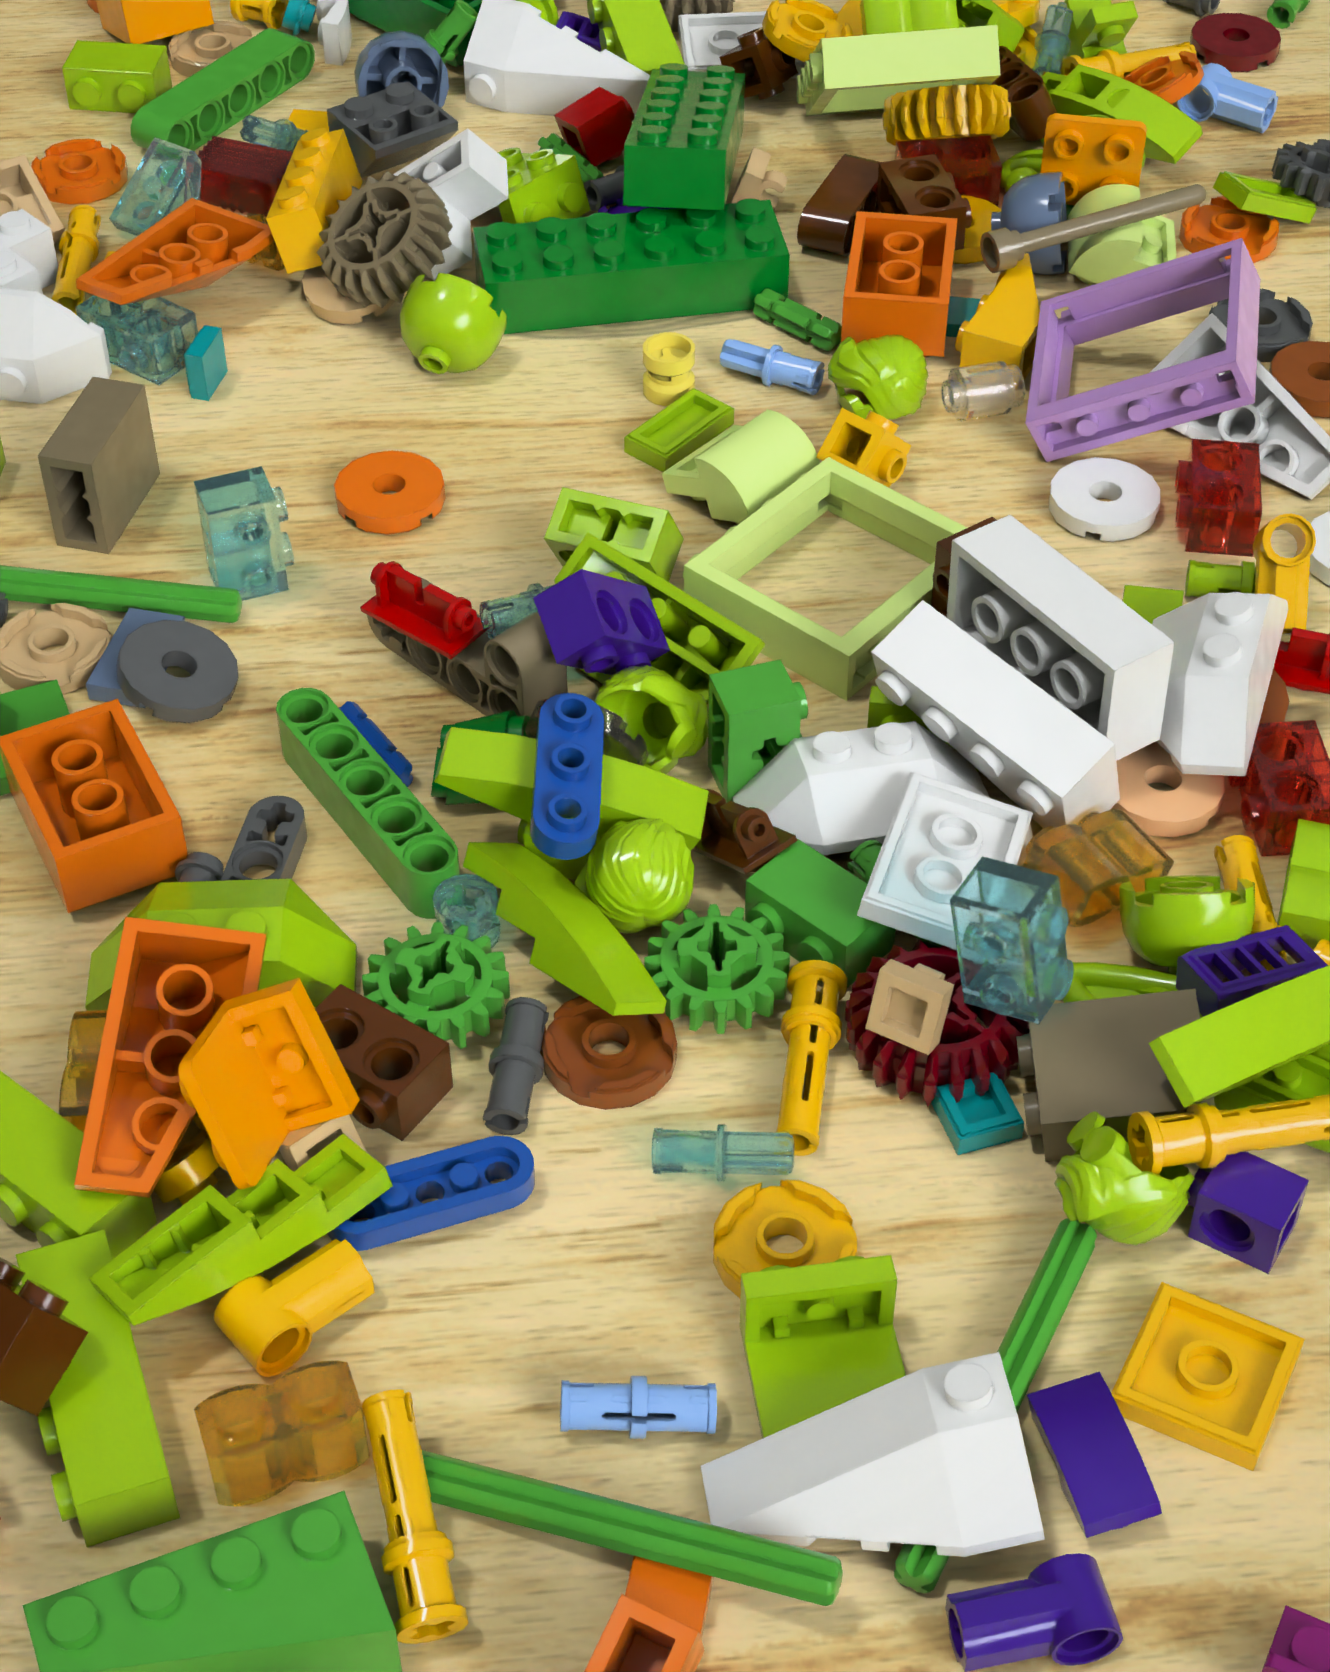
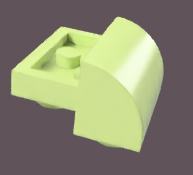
(1122, 248)
(744, 466)

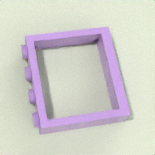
(1159, 398)

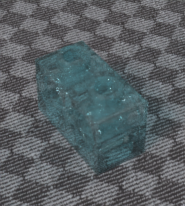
(143, 335)

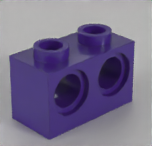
(600, 623)

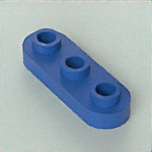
(567, 737)
(453, 1176)

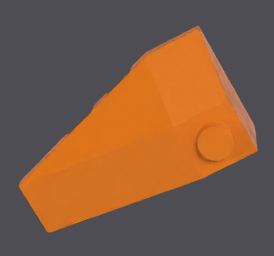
(177, 254)
(160, 1001)

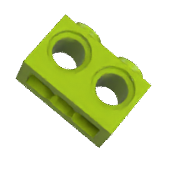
(633, 529)

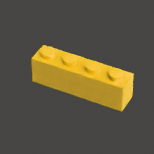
(314, 180)

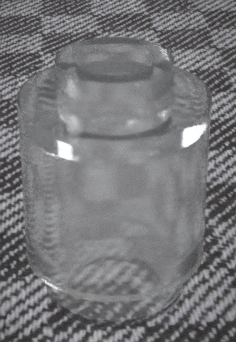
(983, 390)

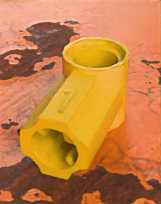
(1286, 576)
(277, 1317)

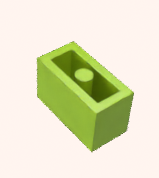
(115, 75)

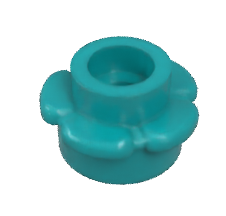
(299, 16)

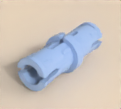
(638, 1407)

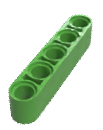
(225, 91)
(366, 798)

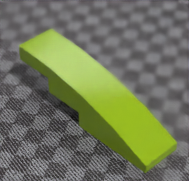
(501, 774)
(570, 931)
(1247, 1038)
(224, 1240)

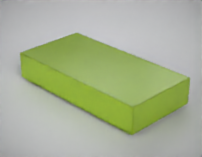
(1264, 197)
(679, 430)

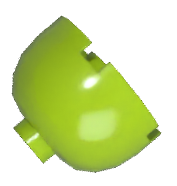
(450, 324)
(1184, 915)

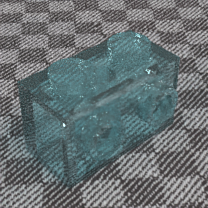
(243, 532)
(1011, 940)

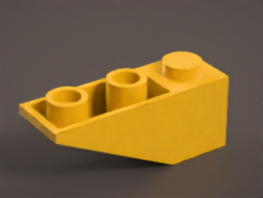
(1003, 322)

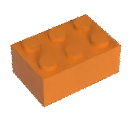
(900, 279)
(93, 804)

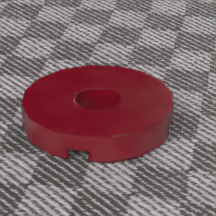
(1236, 41)

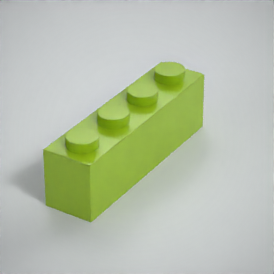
(635, 32)
(39, 1176)
(100, 1406)

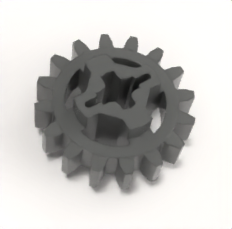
(1305, 170)

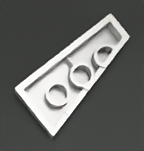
(997, 719)

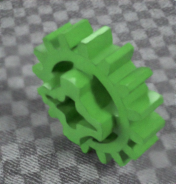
(748, 960)
(438, 982)

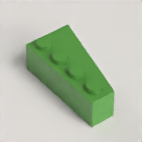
(251, 1600)

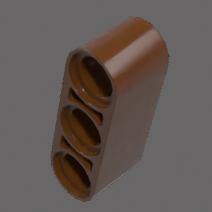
(1027, 94)
(831, 212)

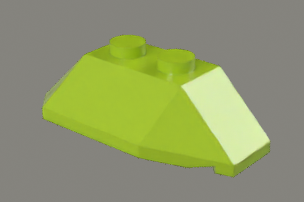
(697, 636)
(298, 933)

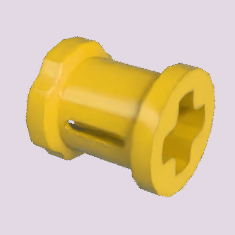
(260, 10)

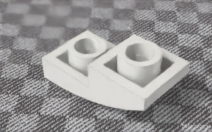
(334, 29)

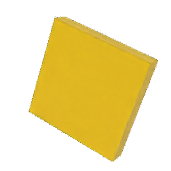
(1206, 1375)

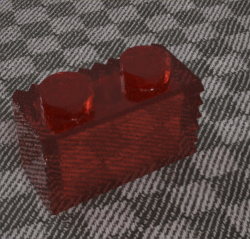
(241, 174)

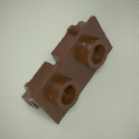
(740, 835)

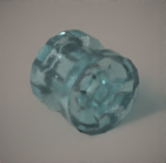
(468, 902)

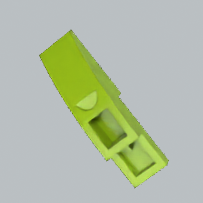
(1097, 92)

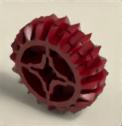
(964, 1048)

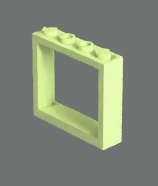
(867, 69)
(805, 647)

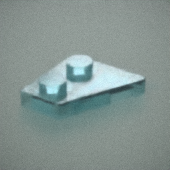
(160, 185)

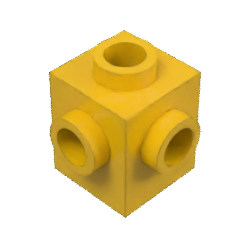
(866, 446)

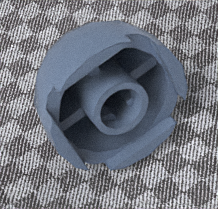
(401, 58)
(1034, 204)

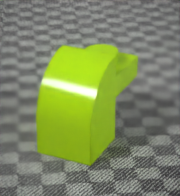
(1099, 26)

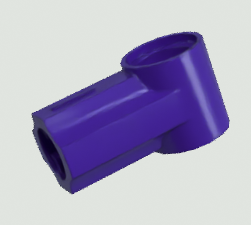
(1053, 1613)

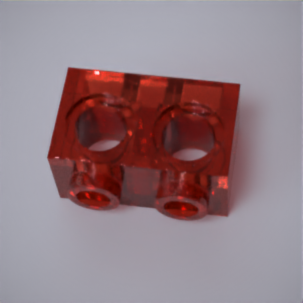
(969, 159)
(1219, 497)
(1283, 783)

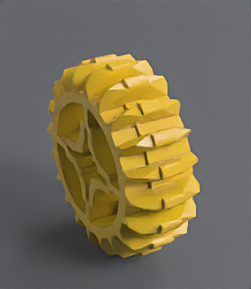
(947, 113)

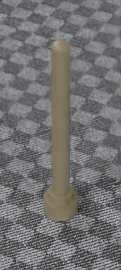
(1004, 247)

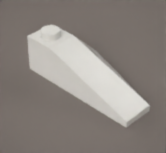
(536, 68)
(1290, 441)
(902, 1464)

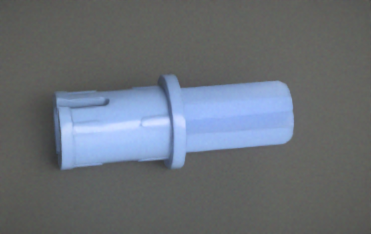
(773, 365)

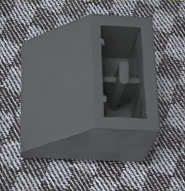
(391, 126)

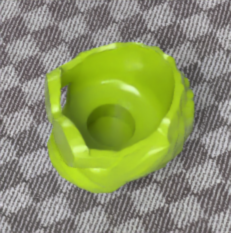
(885, 369)
(659, 710)
(638, 874)
(1112, 1193)

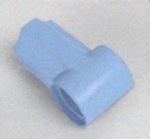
(1229, 100)

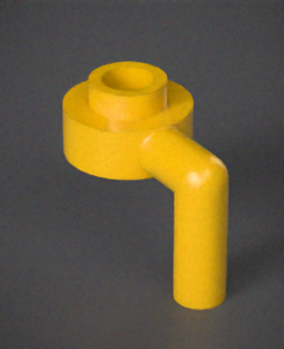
(189, 1169)

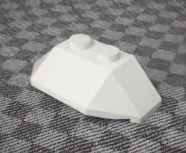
(46, 348)
(1219, 678)
(847, 784)

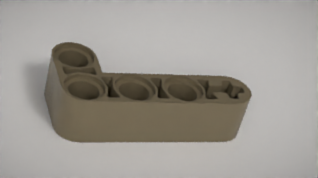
(489, 673)

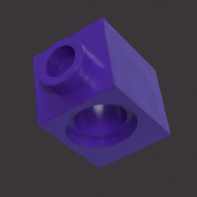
(1246, 1208)

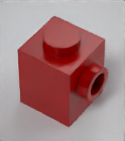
(596, 125)

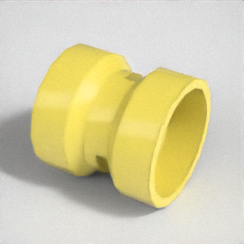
(668, 366)

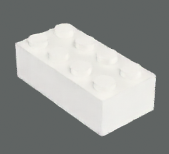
(1061, 631)

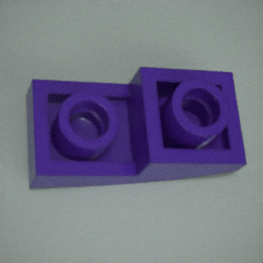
(1094, 1455)

